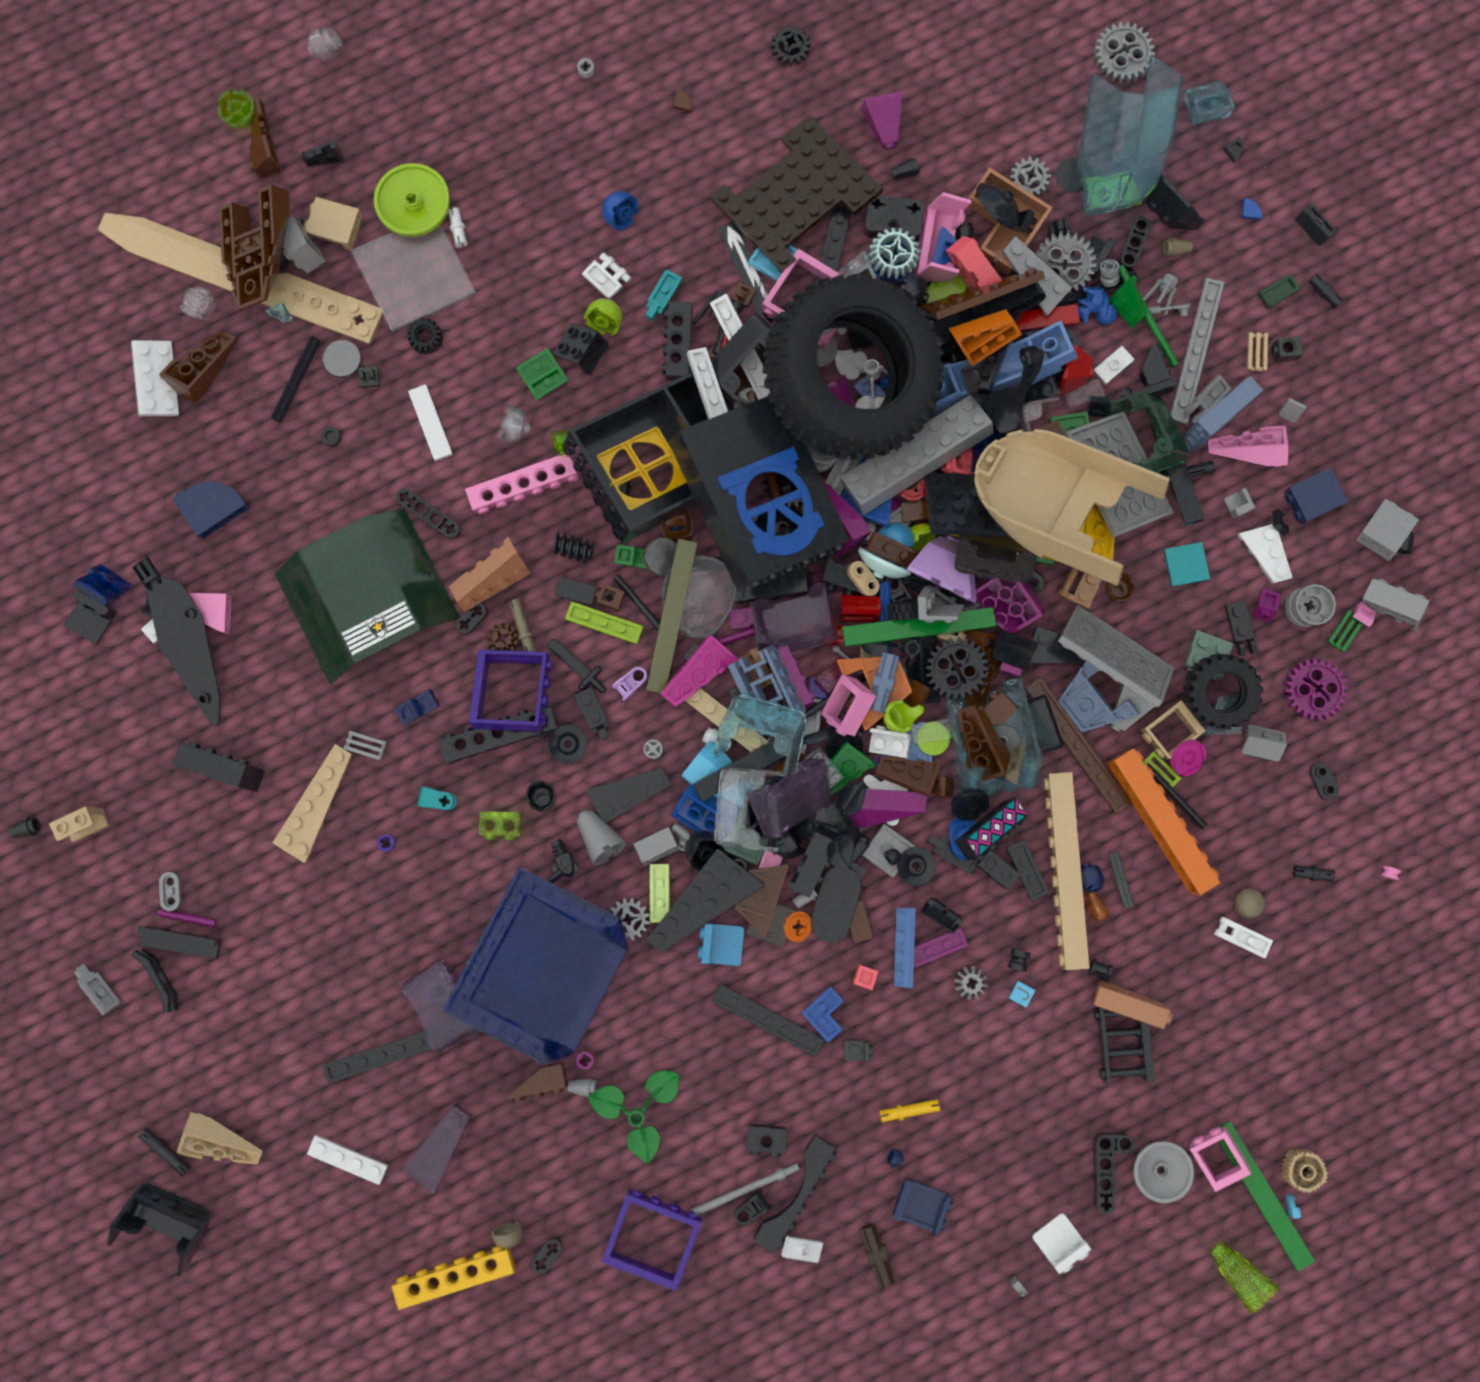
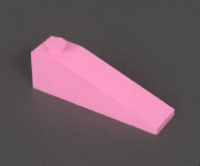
(1264, 447)

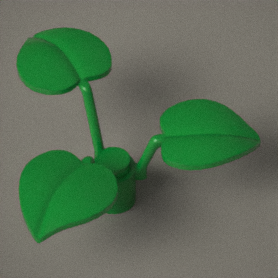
(642, 1141)

